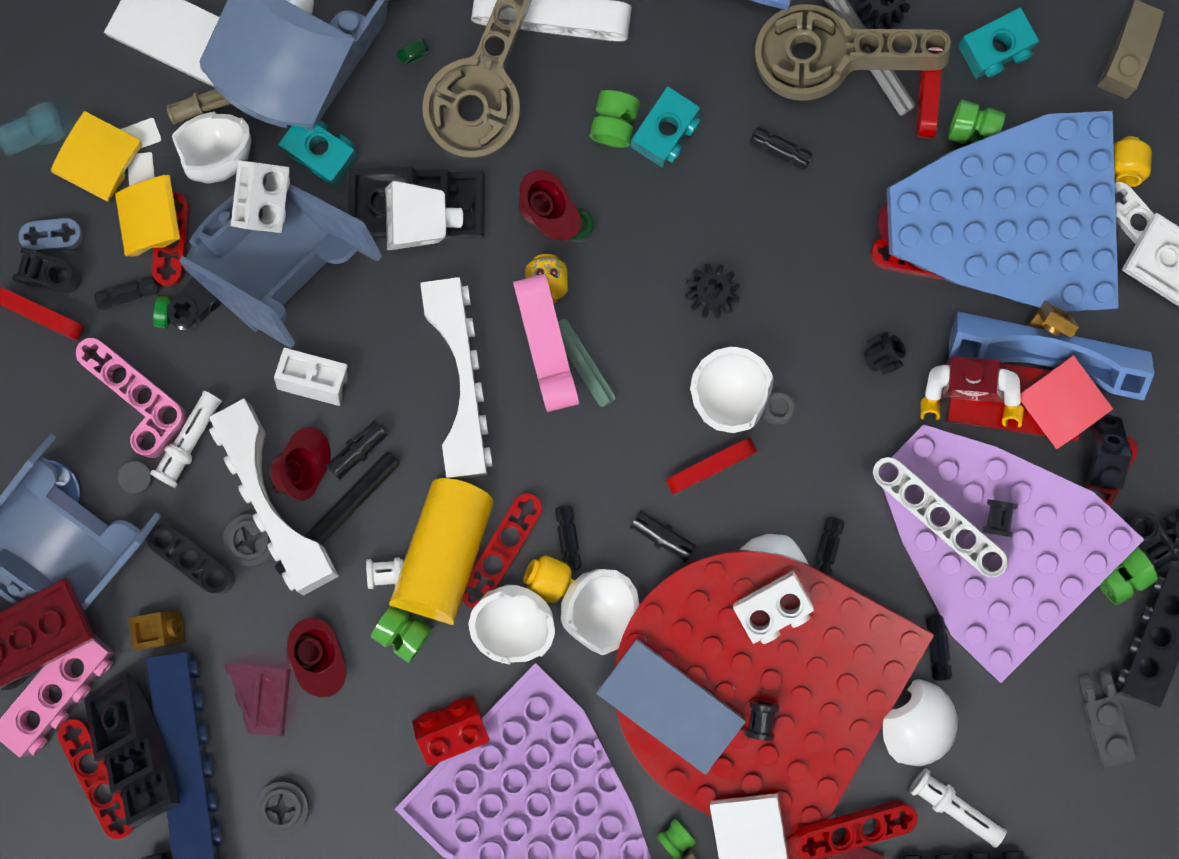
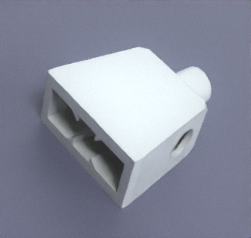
(417, 216)

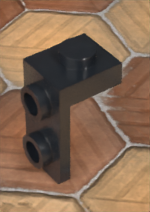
(1111, 453)

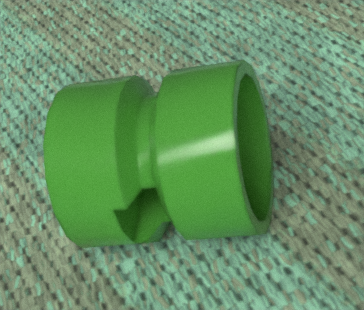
(615, 114)
(974, 124)
(1136, 571)
(402, 633)

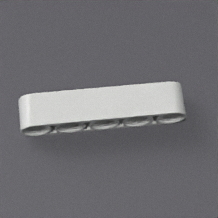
(576, 18)
(923, 512)

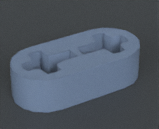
(50, 228)

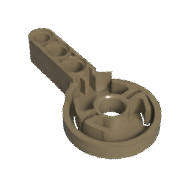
(838, 53)
(483, 78)

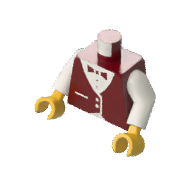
(976, 381)

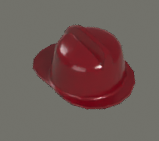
(548, 206)
(301, 464)
(316, 657)

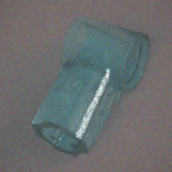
(39, 126)

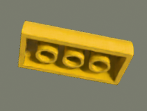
(443, 550)

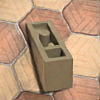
(1131, 50)

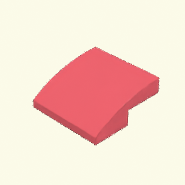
(1065, 402)

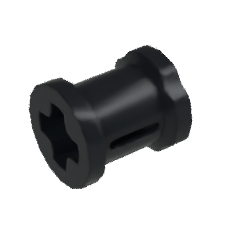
(1000, 518)
(761, 720)

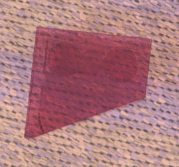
(262, 696)

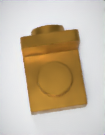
(1054, 320)
(156, 629)

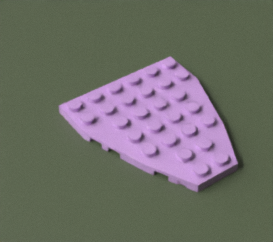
(1057, 555)
(531, 789)

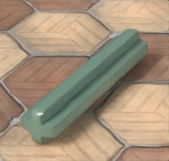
(585, 365)

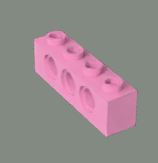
(14, 728)

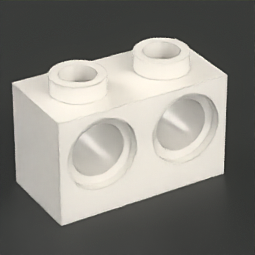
(252, 195)
(768, 600)

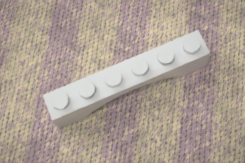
(243, 439)
(464, 448)

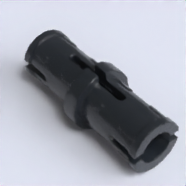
(356, 450)
(663, 536)

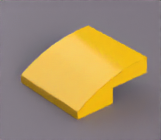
(96, 156)
(147, 215)

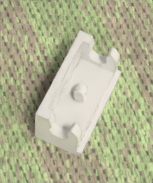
(311, 376)

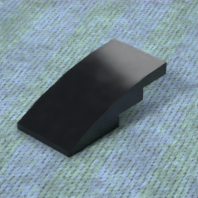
(461, 190)
(133, 749)

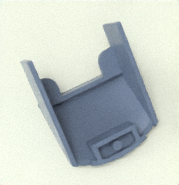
(284, 60)
(263, 269)
(55, 538)

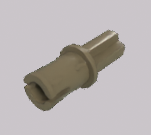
(195, 106)

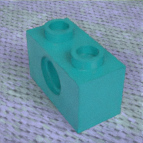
(1010, 29)
(670, 109)
(329, 166)

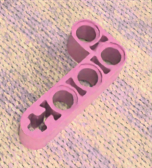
(545, 343)
(129, 391)

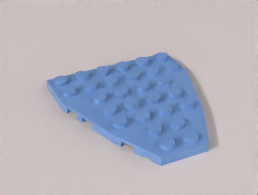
(1018, 214)

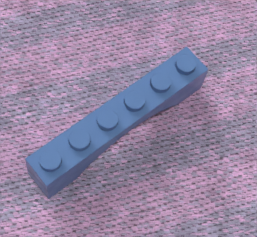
(1111, 366)

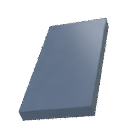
(671, 706)

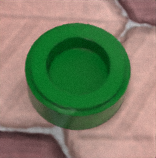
(160, 316)

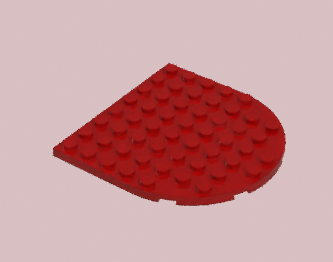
(827, 676)

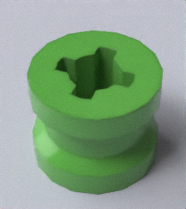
(676, 839)

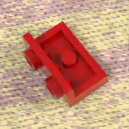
(450, 731)

